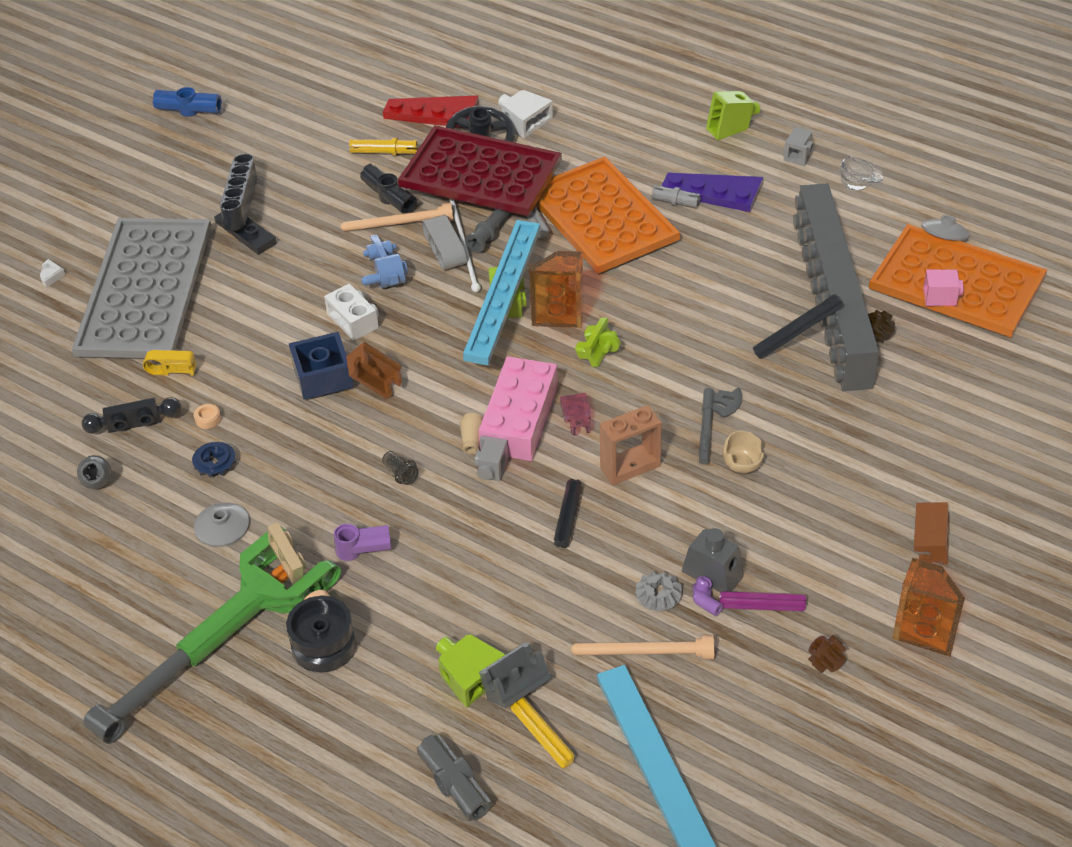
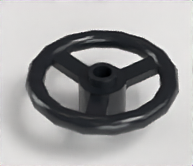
(480, 121)

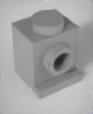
(798, 146)
(491, 458)

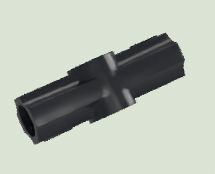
(388, 189)

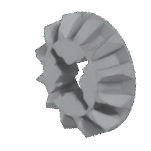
(665, 599)

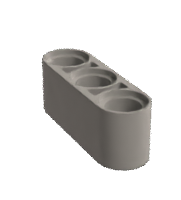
(444, 242)

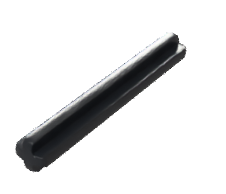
(798, 326)

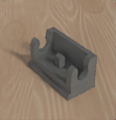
(514, 675)

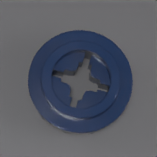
(221, 451)

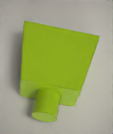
(730, 113)
(462, 663)

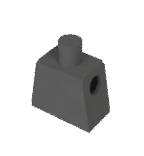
(715, 558)

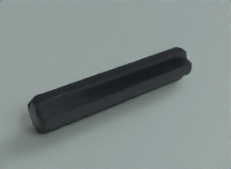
(567, 513)

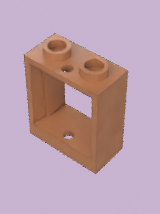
(645, 456)

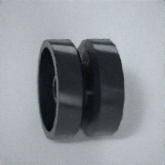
(321, 633)

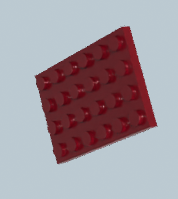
(480, 170)

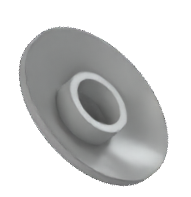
(946, 228)
(221, 524)

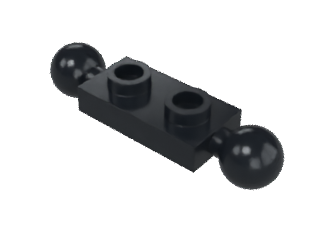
(131, 415)

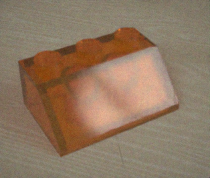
(557, 290)
(928, 608)

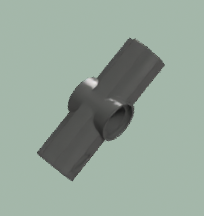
(454, 777)

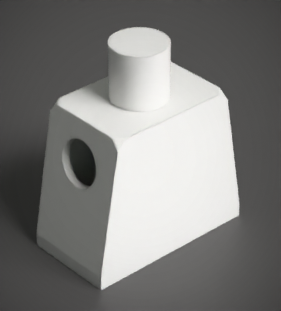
(526, 111)

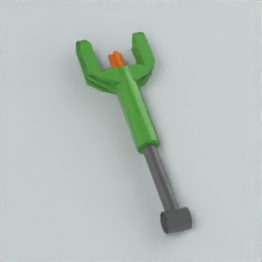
(257, 592)

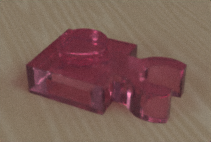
(576, 411)

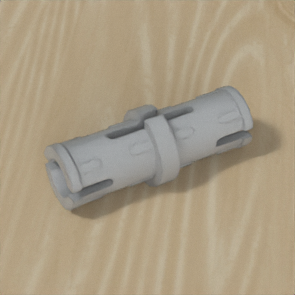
(676, 196)

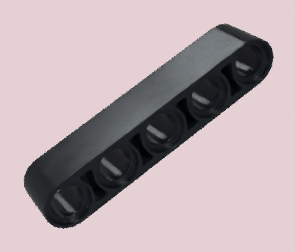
(238, 192)

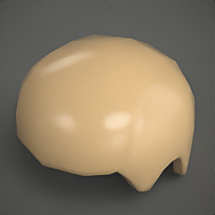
(742, 452)

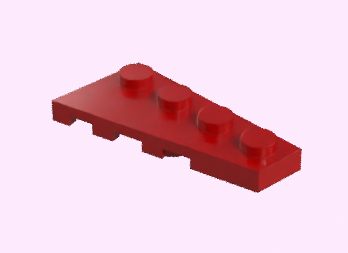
(427, 109)

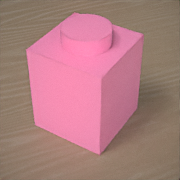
(942, 287)

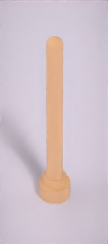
(446, 209)
(702, 647)

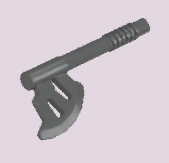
(709, 405)

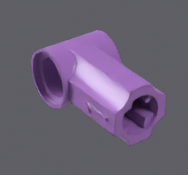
(352, 541)

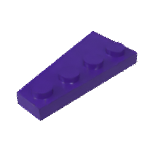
(718, 190)

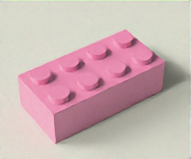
(520, 405)

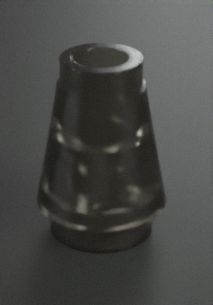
(400, 467)

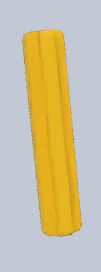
(543, 733)

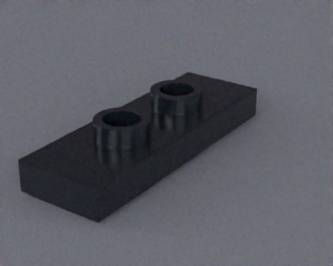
(251, 235)

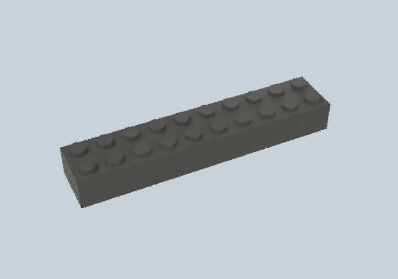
(832, 272)

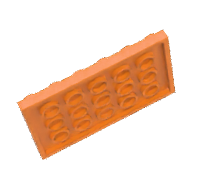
(604, 215)
(994, 285)

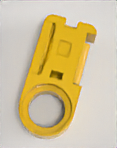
(171, 362)

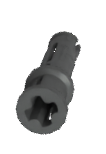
(486, 230)

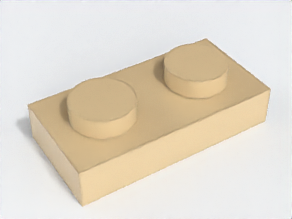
(282, 545)

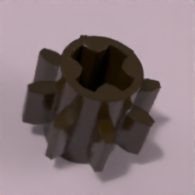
(881, 325)

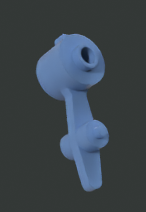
(388, 266)

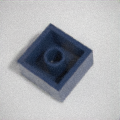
(320, 365)

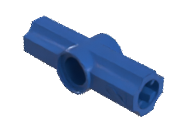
(187, 101)

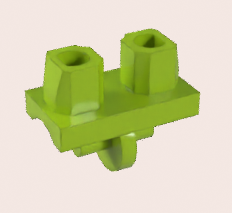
(599, 342)

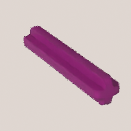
(762, 601)

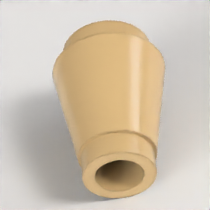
(470, 432)

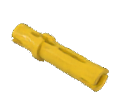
(391, 146)

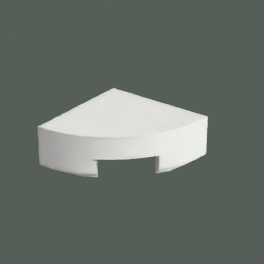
(50, 273)

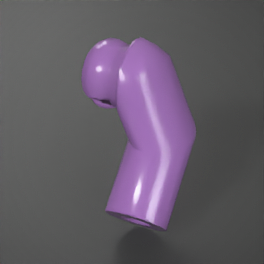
(703, 598)

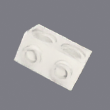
(352, 312)

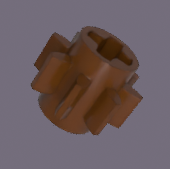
(827, 654)

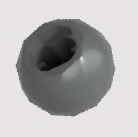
(94, 472)

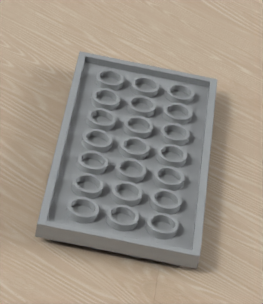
(142, 288)

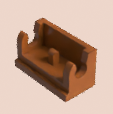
(374, 369)
(932, 531)

